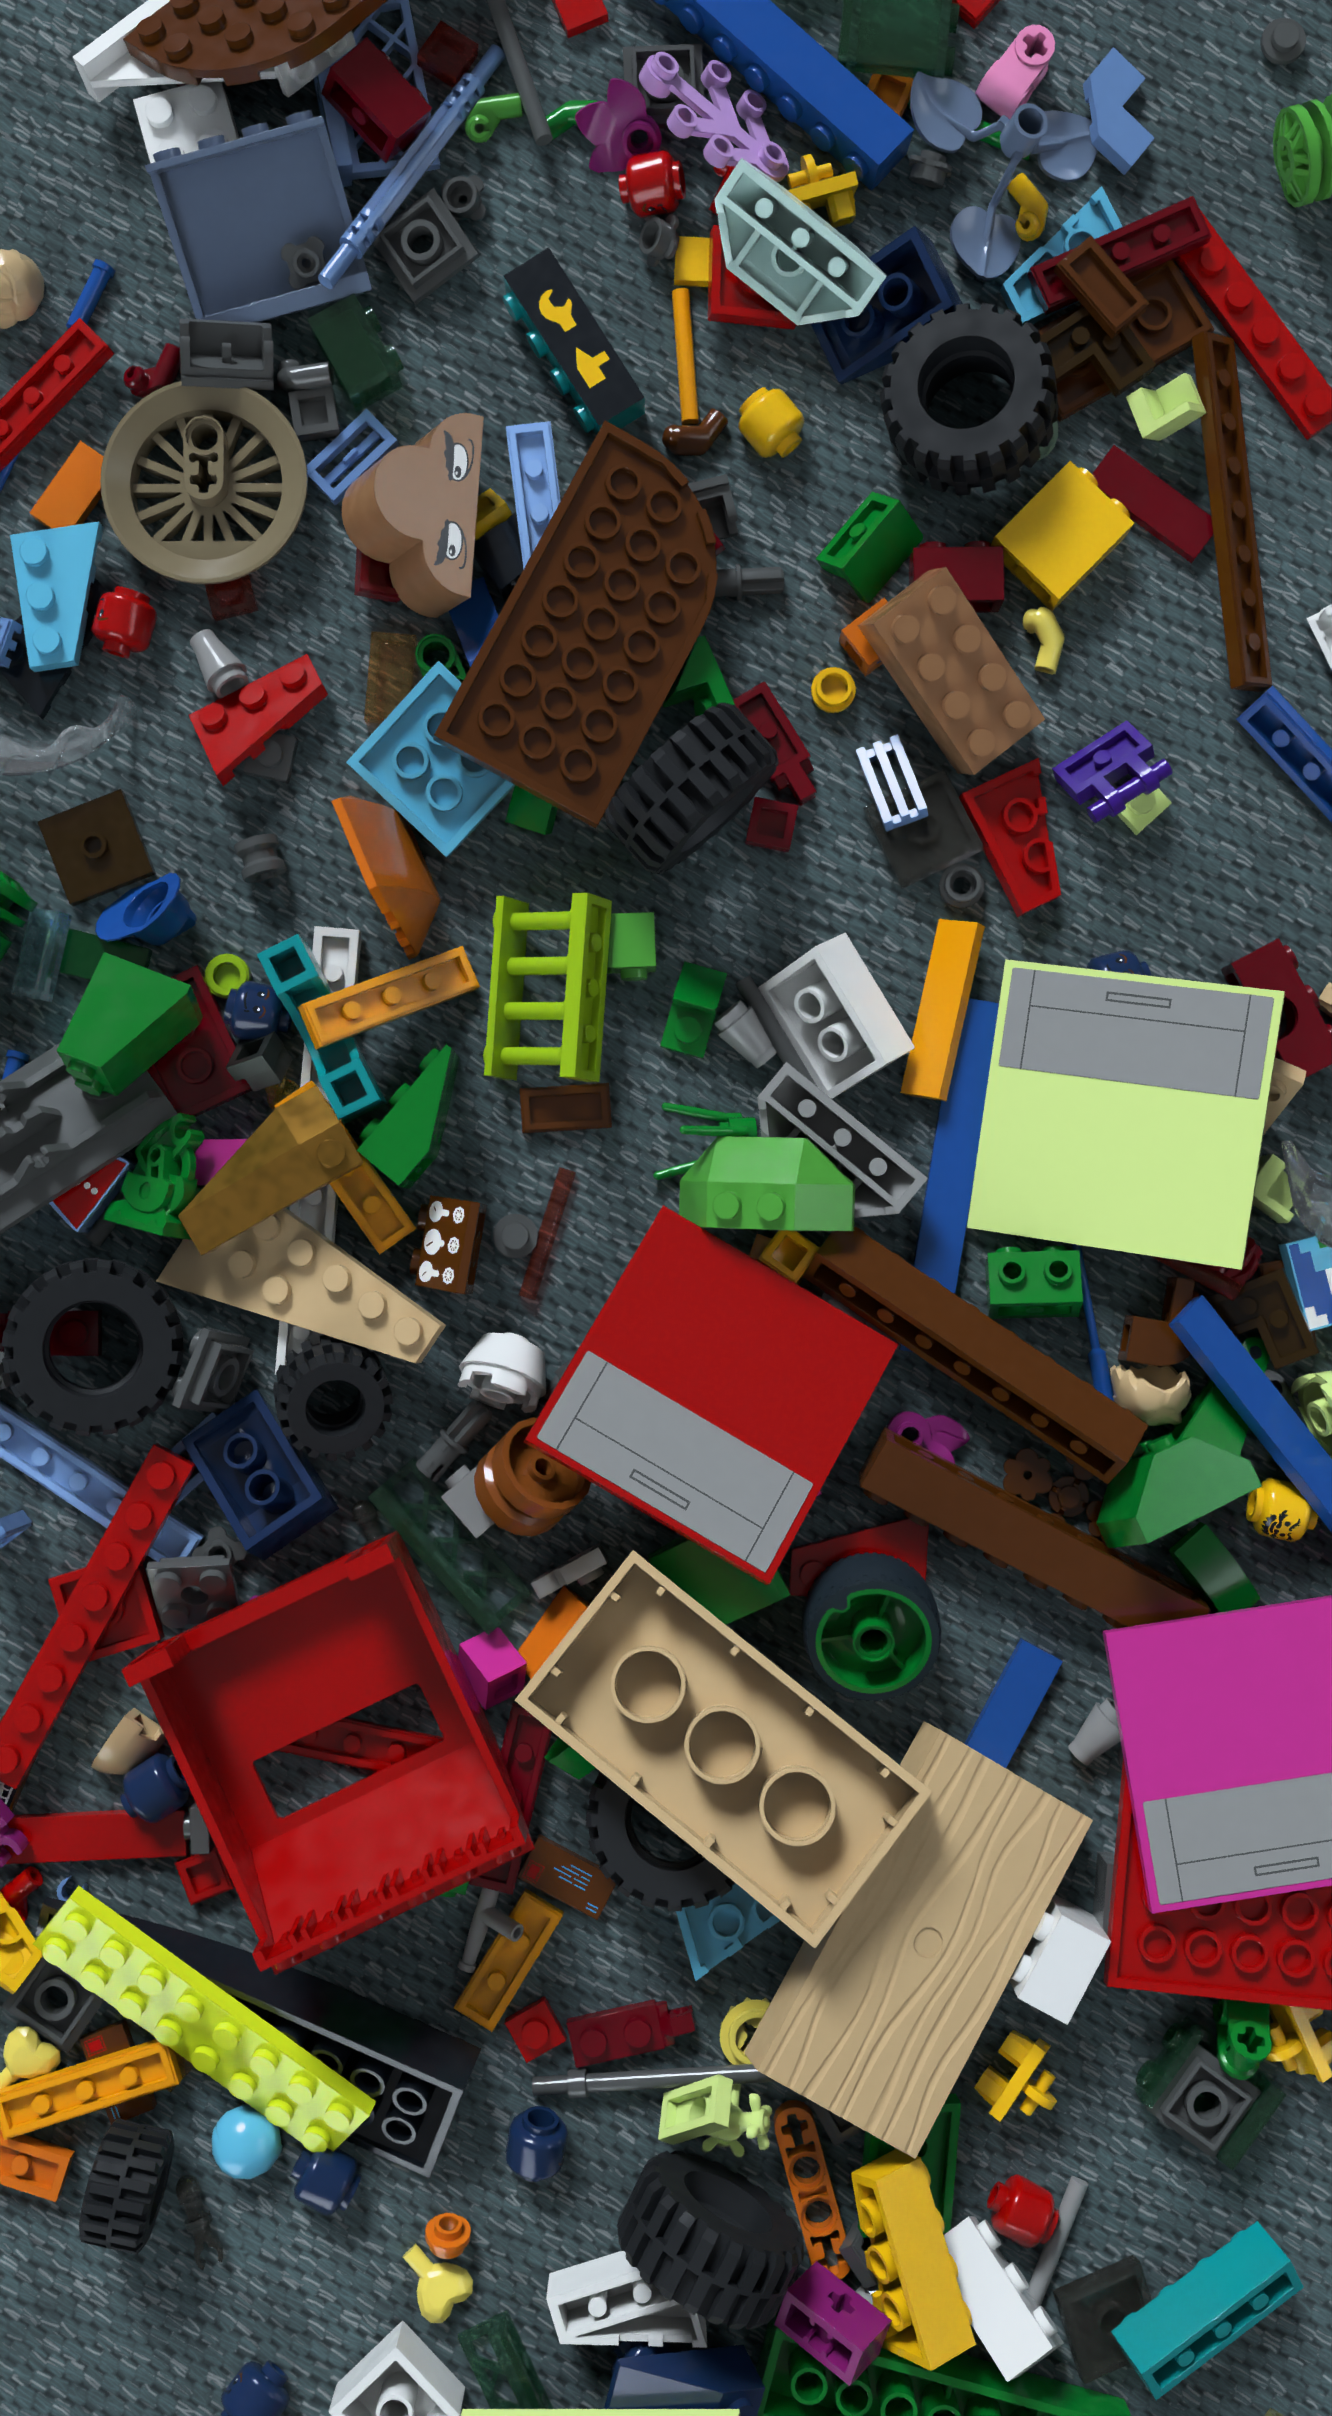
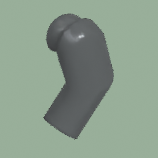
(298, 377)

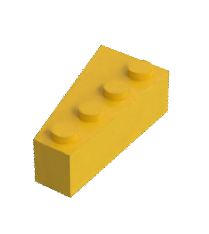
(911, 2261)

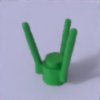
(728, 1125)

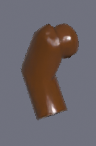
(694, 440)

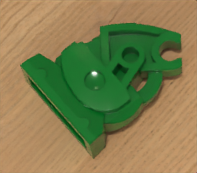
(161, 1180)

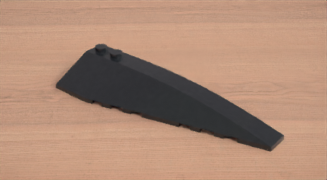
(394, 2059)

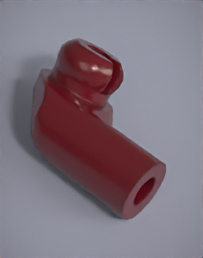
(145, 381)

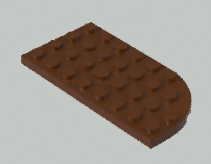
(241, 36)
(591, 631)

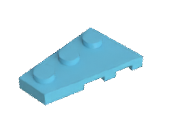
(1093, 220)
(53, 590)
(722, 1928)

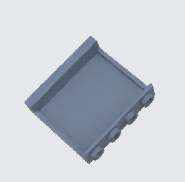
(240, 205)

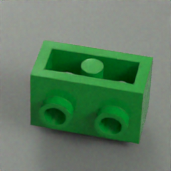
(1033, 1283)

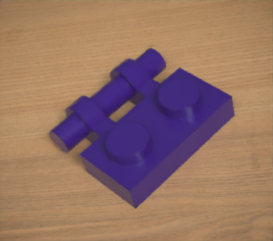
(1104, 763)

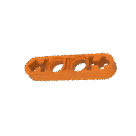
(810, 2189)

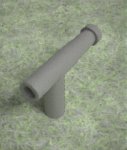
(484, 1917)

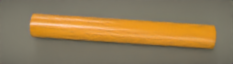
(685, 356)

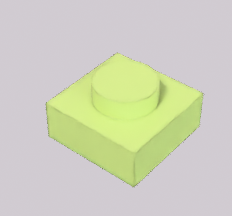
(1144, 810)

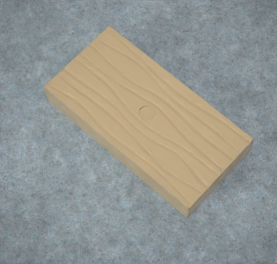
(724, 1748)
(923, 1949)

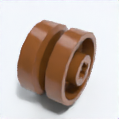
(525, 1487)

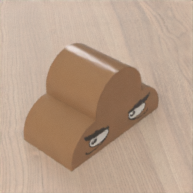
(422, 514)

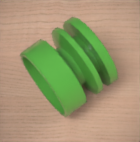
(1304, 151)

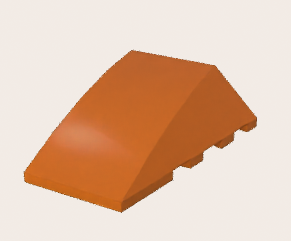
(391, 868)

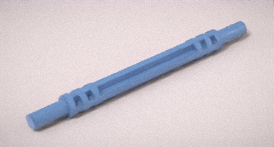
(411, 167)

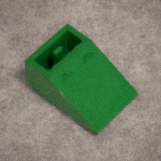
(413, 1129)

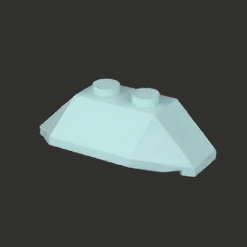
(791, 251)

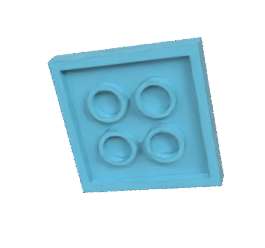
(423, 779)

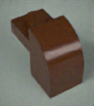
(1153, 1340)

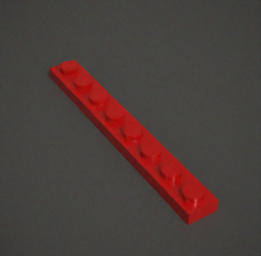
(90, 1610)

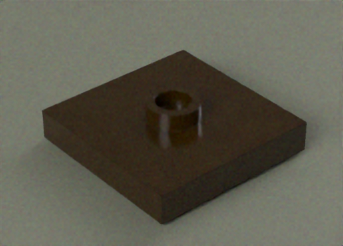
(96, 847)

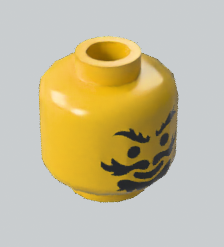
(1280, 1510)

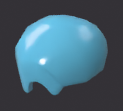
(245, 2143)

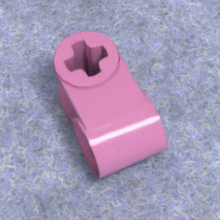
(1016, 74)

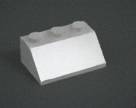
(836, 1016)

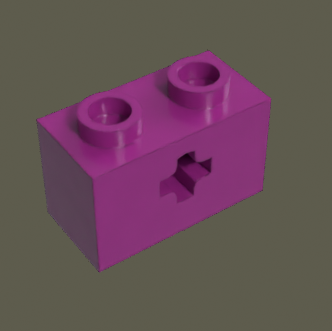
(832, 2322)

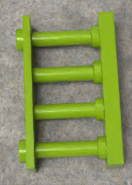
(584, 993)

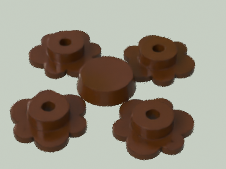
(1066, 1495)

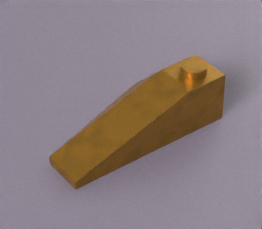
(278, 1165)

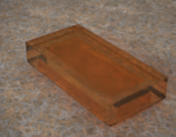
(389, 673)

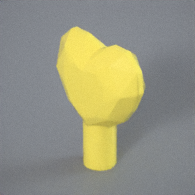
(27, 2056)
(438, 2285)

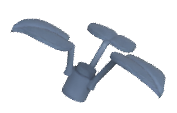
(949, 113)

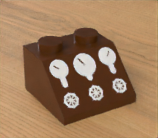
(449, 1244)

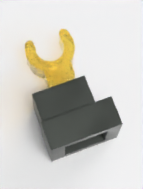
(263, 1065)

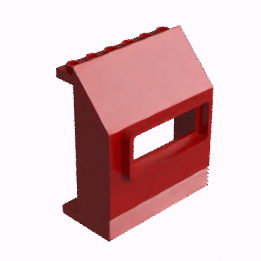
(291, 1669)

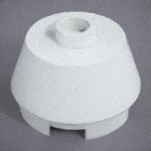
(505, 1371)

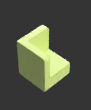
(1167, 408)
(1273, 1190)

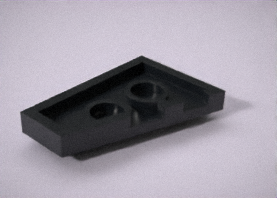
(41, 687)

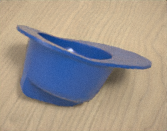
(148, 912)

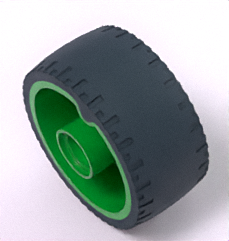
(866, 1595)

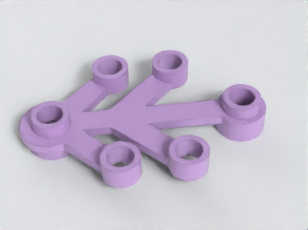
(718, 119)

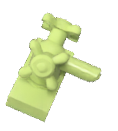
(713, 2110)

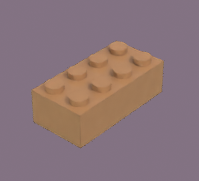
(951, 671)

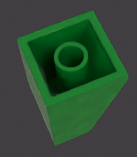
(125, 1025)
(714, 1582)

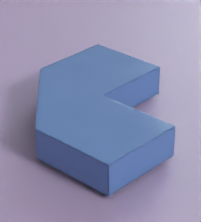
(1114, 129)

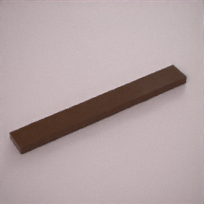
(1232, 512)

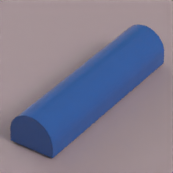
(1292, 746)

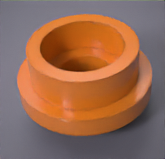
(447, 2235)

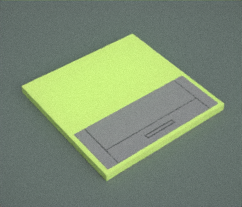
(1125, 1112)

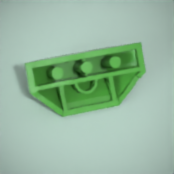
(767, 1187)

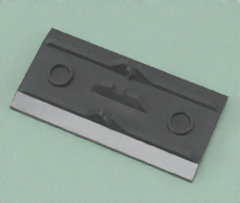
(62, 1134)

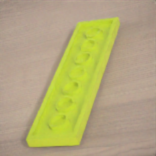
(202, 2023)

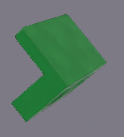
(871, 545)

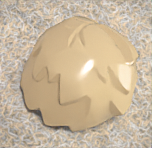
(19, 287)
(1152, 1393)

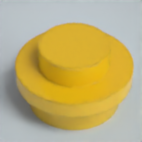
(833, 690)

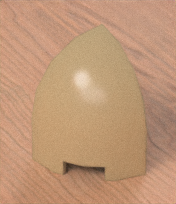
(129, 1744)

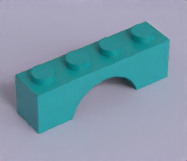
(339, 1065)

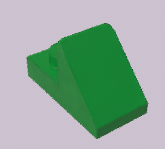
(699, 680)
(693, 1010)

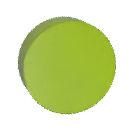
(225, 973)

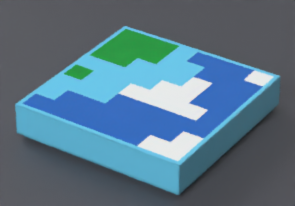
(1310, 1275)

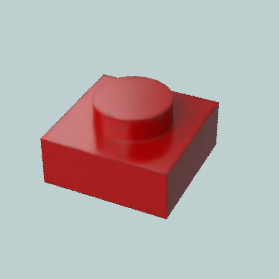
(535, 2029)

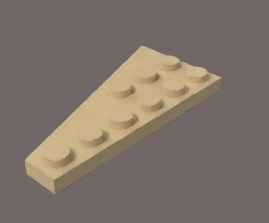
(306, 1281)

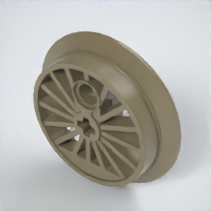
(196, 416)

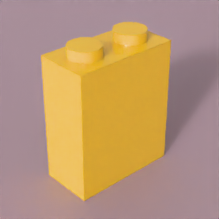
(1062, 534)

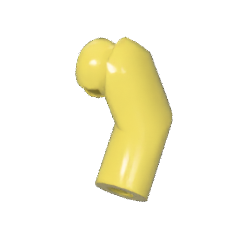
(1045, 625)

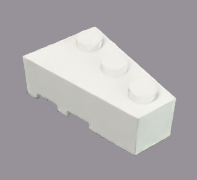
(997, 2295)
(611, 2303)

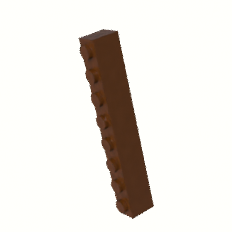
(977, 1352)
(1022, 1536)

